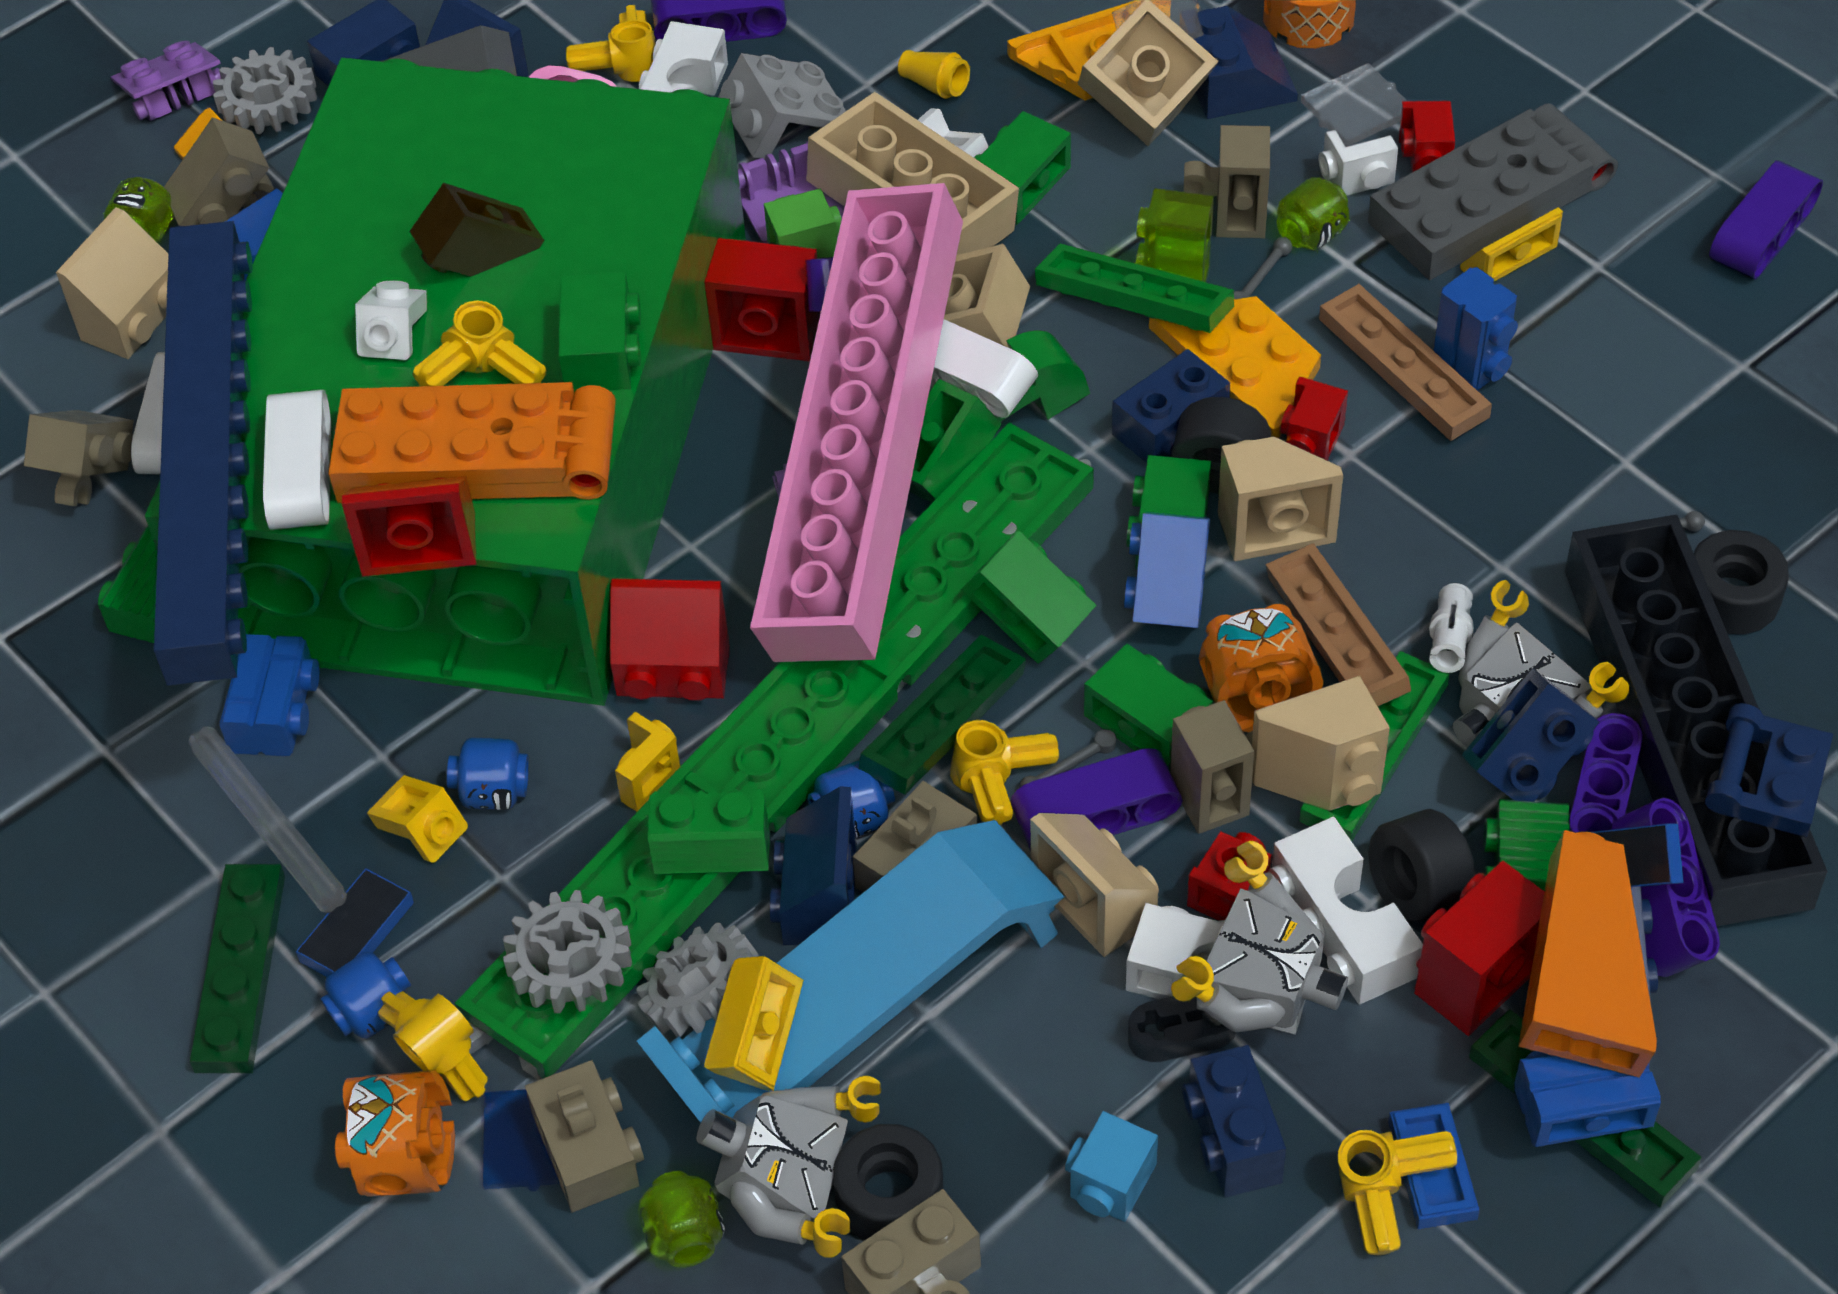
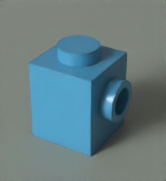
(1111, 1166)

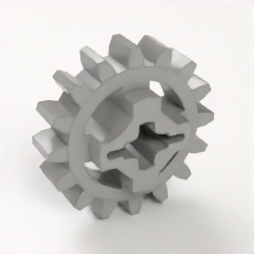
(265, 90)
(567, 951)
(692, 979)

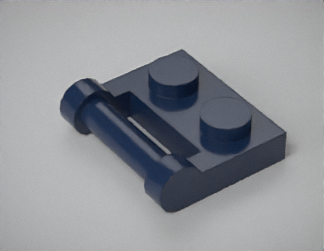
(1788, 776)

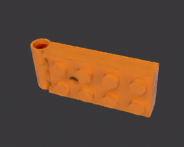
(500, 436)

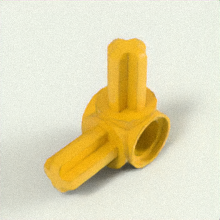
(627, 50)
(478, 345)
(985, 760)
(435, 1039)
(1374, 1192)

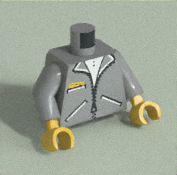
(1502, 658)
(1262, 957)
(783, 1158)

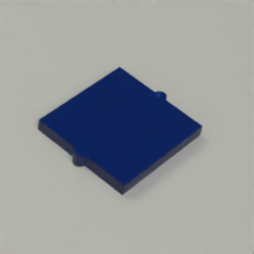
(513, 1145)

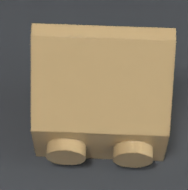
(1146, 72)
(116, 285)
(987, 293)
(1276, 498)
(1322, 746)
(1098, 881)

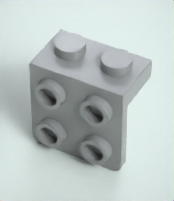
(771, 94)

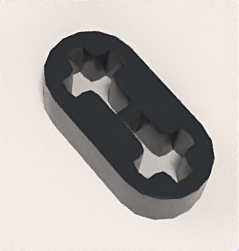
(1182, 1027)

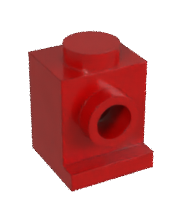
(1426, 131)
(1315, 417)
(1208, 885)

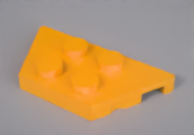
(1064, 48)
(1253, 353)

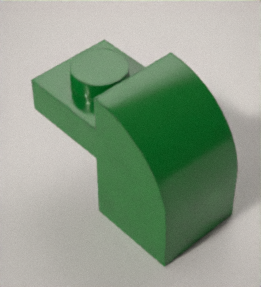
(1059, 377)

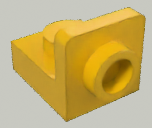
(648, 762)
(419, 814)

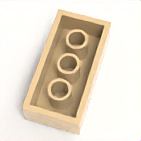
(887, 147)

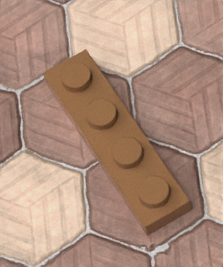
(1405, 362)
(1337, 623)

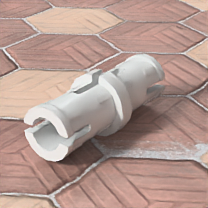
(1447, 638)

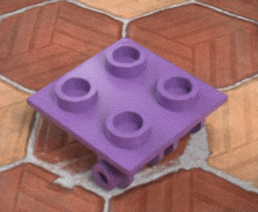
(147, 78)
(768, 180)

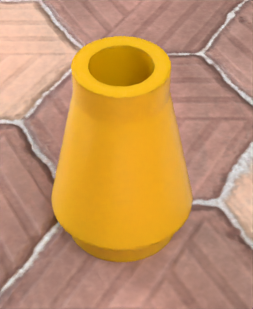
(938, 72)

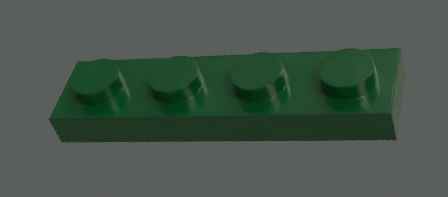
(932, 720)
(238, 969)
(1644, 1157)

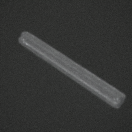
(268, 820)

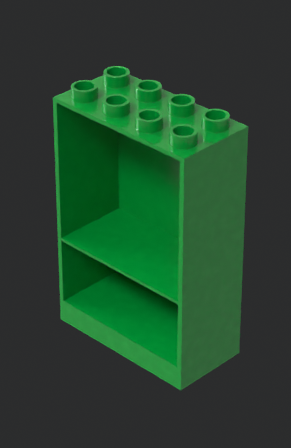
(611, 188)

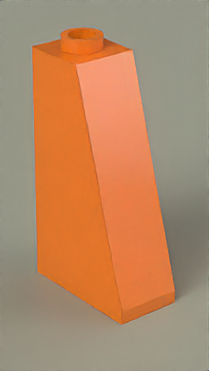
(1588, 964)

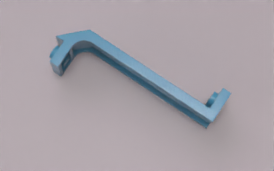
(880, 958)

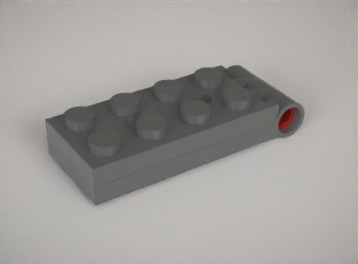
(1489, 189)

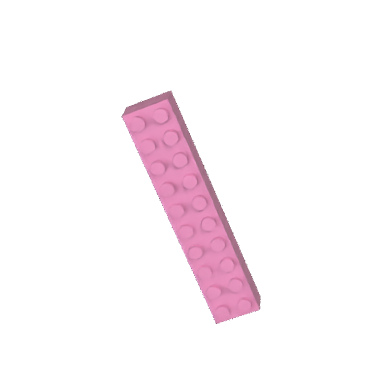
(858, 427)

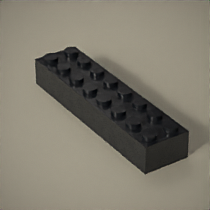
(1667, 640)

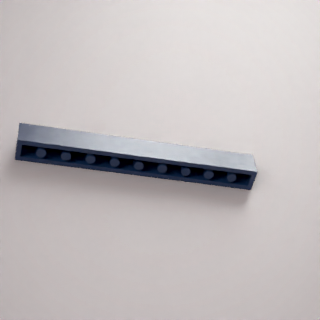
(203, 456)

